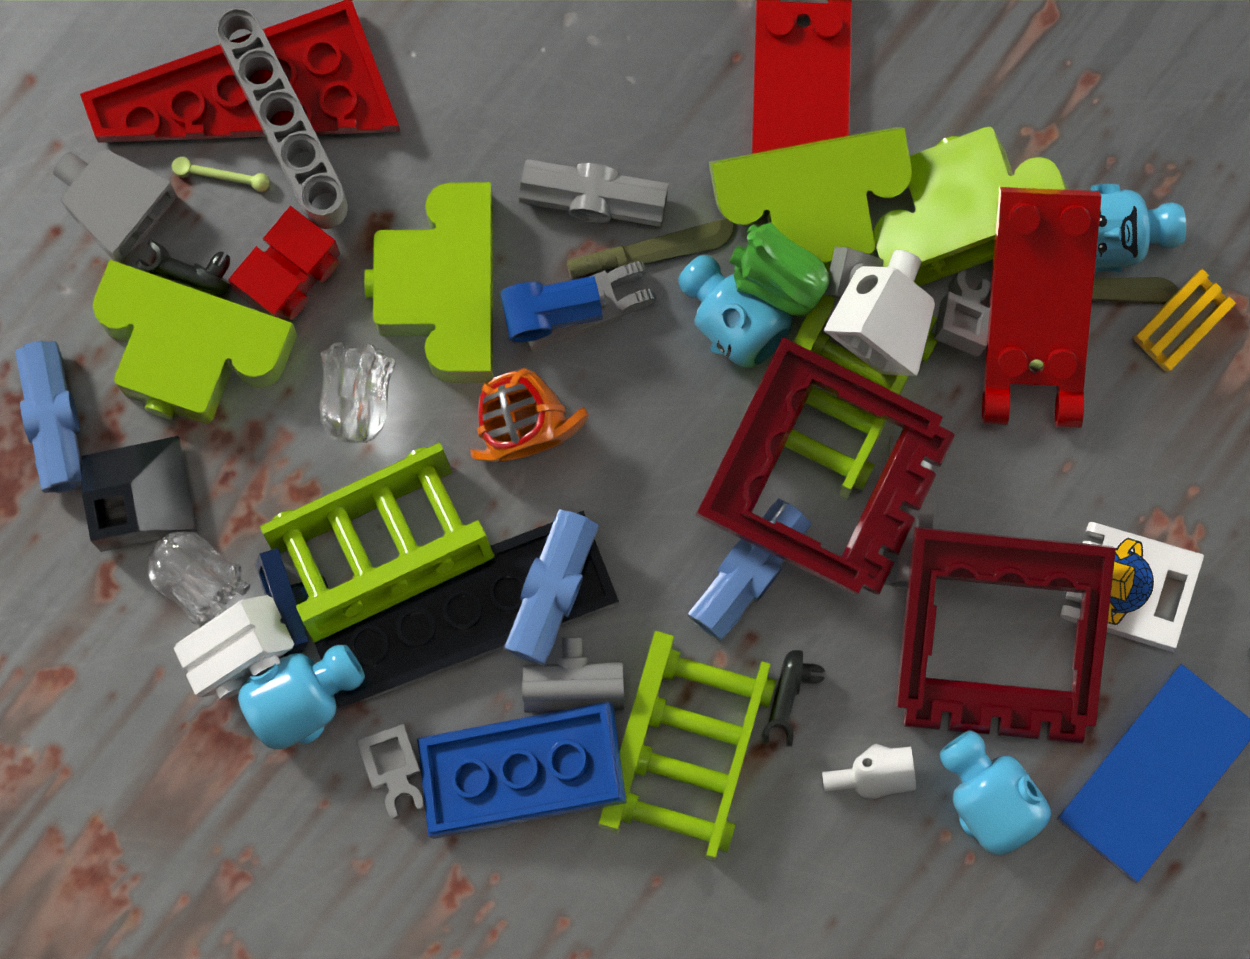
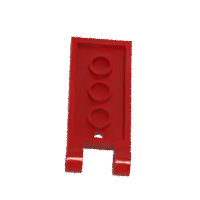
(801, 73)
(1041, 298)

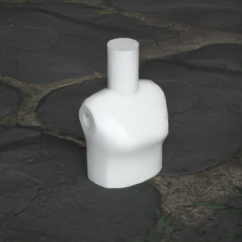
(876, 773)

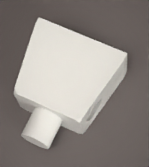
(885, 316)

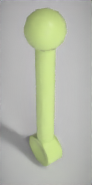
(182, 168)

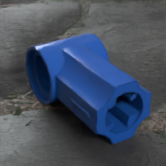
(537, 310)

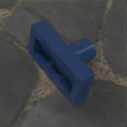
(286, 596)

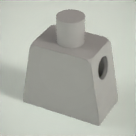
(113, 199)

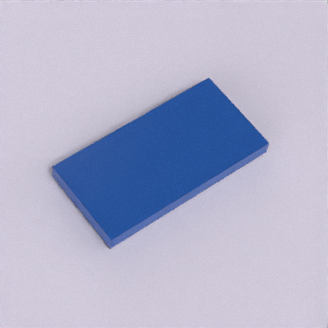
(521, 770)
(1158, 773)

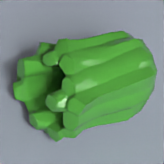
(779, 271)

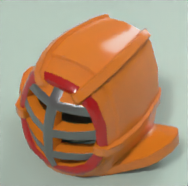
(522, 418)

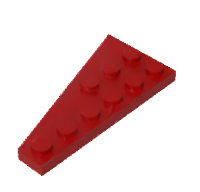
(201, 98)

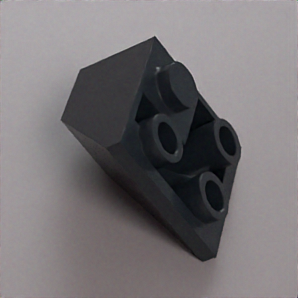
(136, 494)

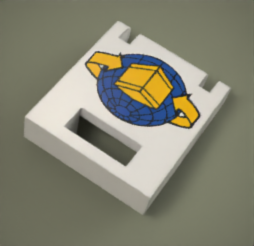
(1137, 586)

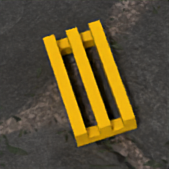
(1212, 292)

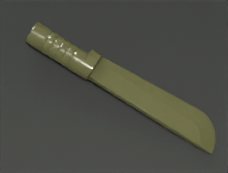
(668, 246)
(1133, 290)

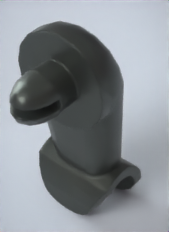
(206, 279)
(791, 676)

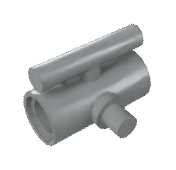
(572, 682)

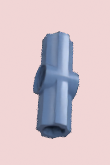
(49, 416)
(743, 577)
(551, 587)

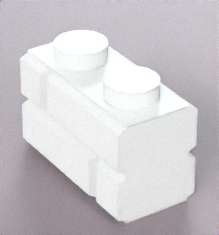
(233, 647)

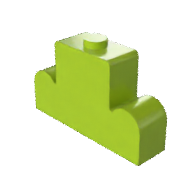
(816, 188)
(957, 203)
(441, 282)
(186, 342)

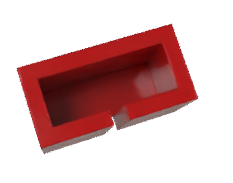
(284, 273)

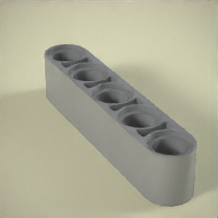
(278, 96)

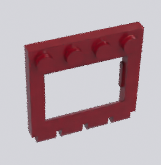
(762, 438)
(1008, 563)

